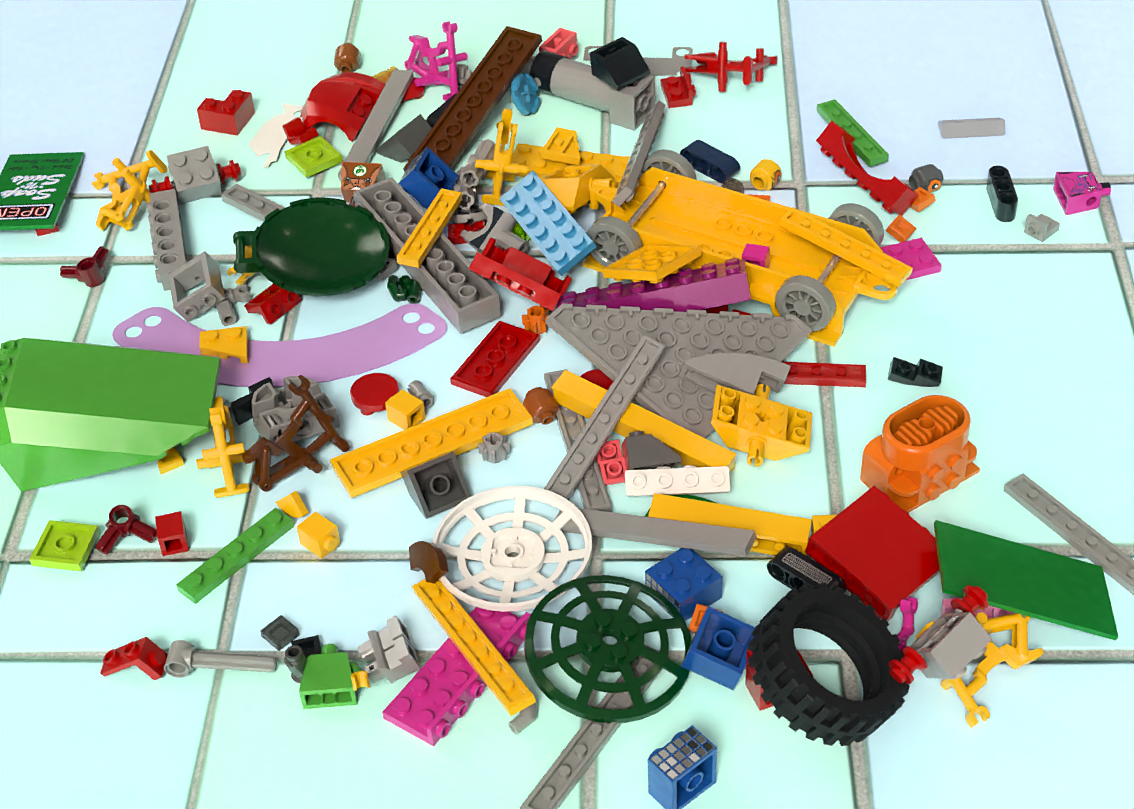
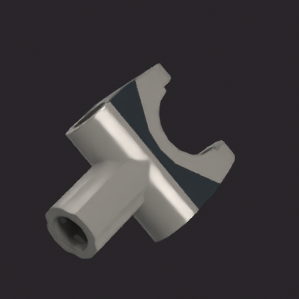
(498, 227)

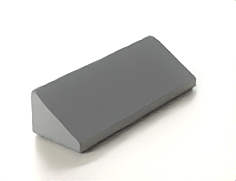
(971, 127)

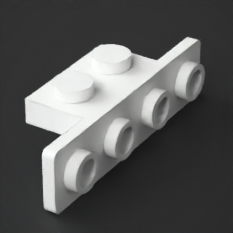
(677, 481)

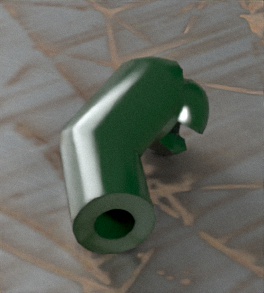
(413, 288)
(396, 293)

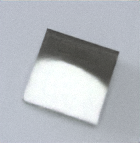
(280, 632)

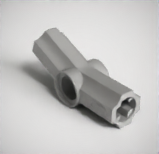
(470, 175)
(469, 195)

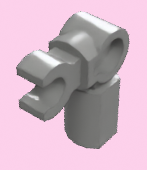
(225, 307)

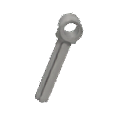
(184, 659)

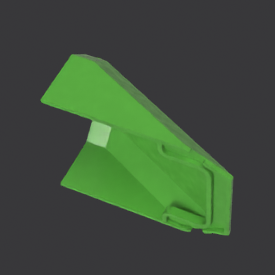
(96, 407)

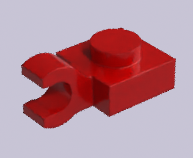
(455, 229)

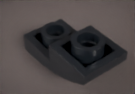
(923, 374)
(243, 406)

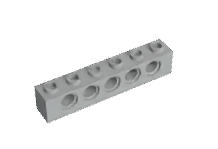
(167, 233)

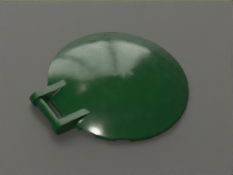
(315, 247)

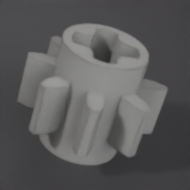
(462, 74)
(494, 447)

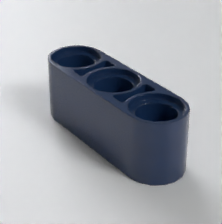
(711, 161)

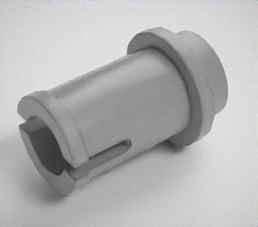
(417, 390)

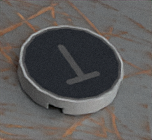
(463, 216)

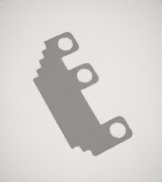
(659, 66)

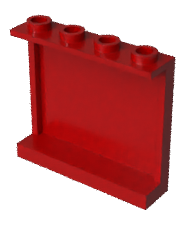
(877, 551)

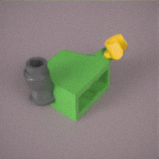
(325, 677)

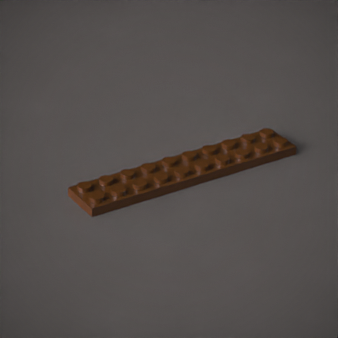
(479, 95)

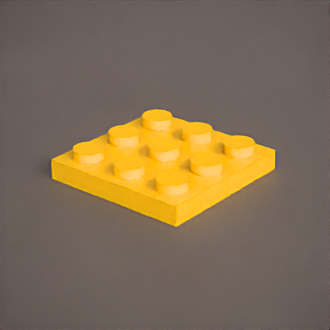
(652, 262)

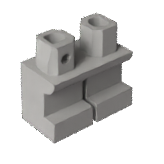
(391, 650)

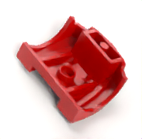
(343, 101)
(520, 274)

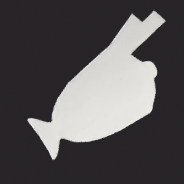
(272, 136)

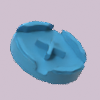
(524, 94)

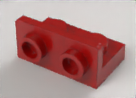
(678, 90)
(273, 303)

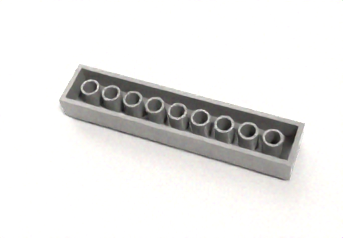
(444, 272)

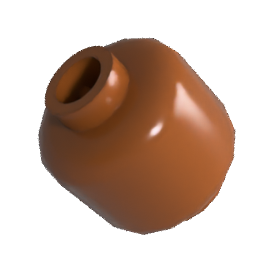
(347, 58)
(541, 405)

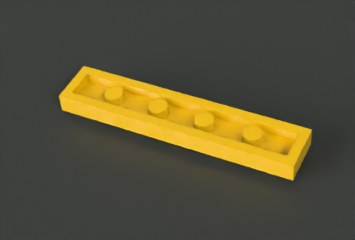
(429, 228)

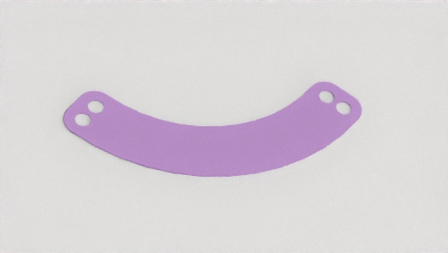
(316, 358)

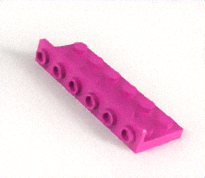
(448, 681)

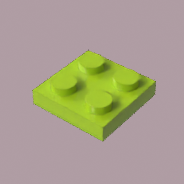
(313, 156)
(64, 545)

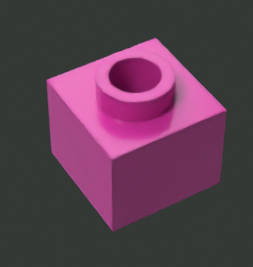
(757, 255)

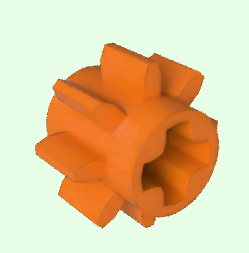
(535, 319)

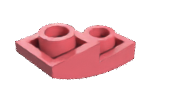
(611, 463)

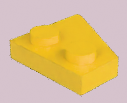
(562, 147)
(225, 343)

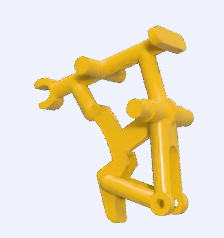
(501, 168)
(138, 192)
(224, 453)
(1015, 656)

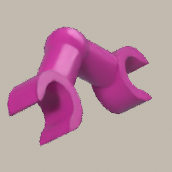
(908, 608)

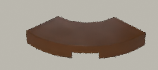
(429, 559)

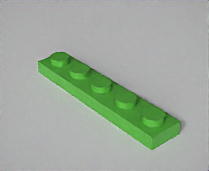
(864, 143)
(235, 555)

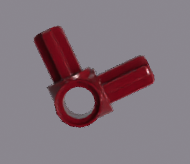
(88, 269)
(117, 530)

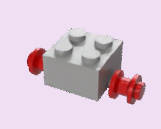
(195, 175)
(947, 643)

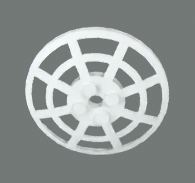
(508, 540)

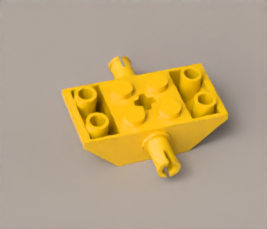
(573, 184)
(760, 425)

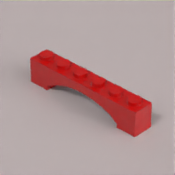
(892, 192)

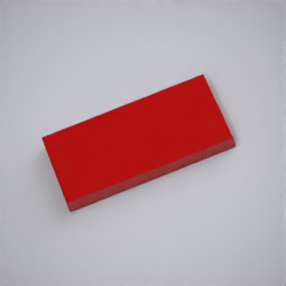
(495, 359)

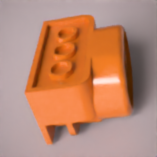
(921, 452)

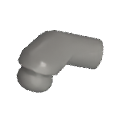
(524, 719)

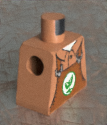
(358, 176)

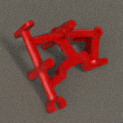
(720, 65)

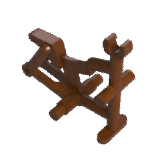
(298, 456)

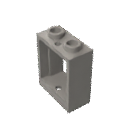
(189, 275)

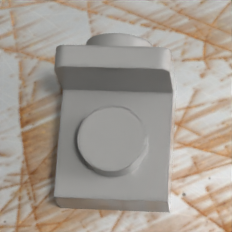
(1040, 226)

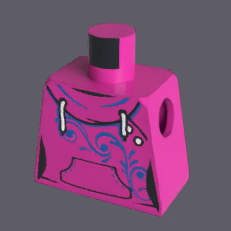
(1079, 191)

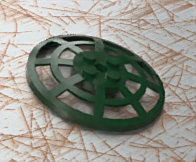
(606, 656)

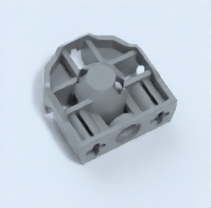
(273, 417)

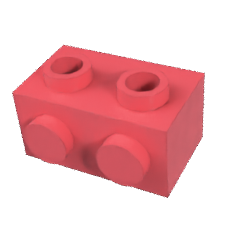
(562, 43)

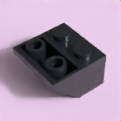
(618, 63)

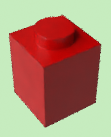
(171, 533)

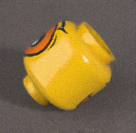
(765, 174)

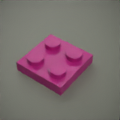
(916, 255)

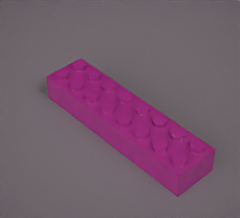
(687, 289)

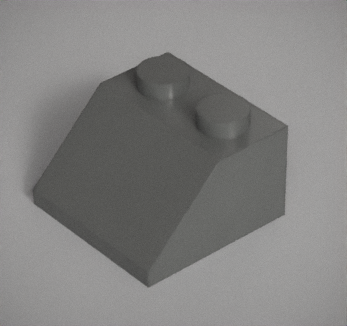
(406, 140)
(647, 452)
(436, 484)

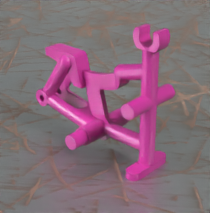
(430, 73)

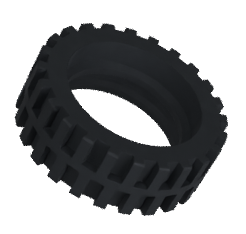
(795, 690)

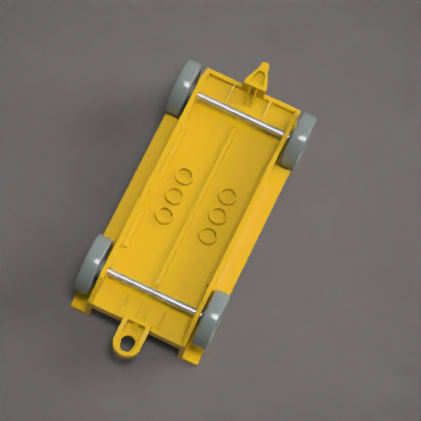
(689, 212)

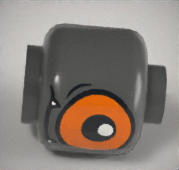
(926, 177)

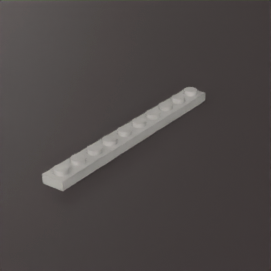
(639, 155)
(260, 207)

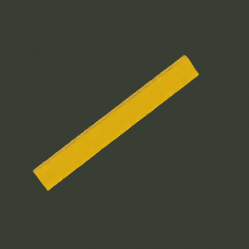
(475, 646)

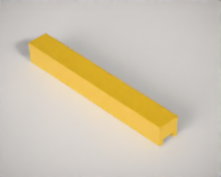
(694, 450)

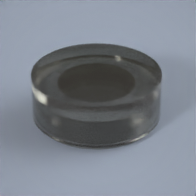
(733, 184)

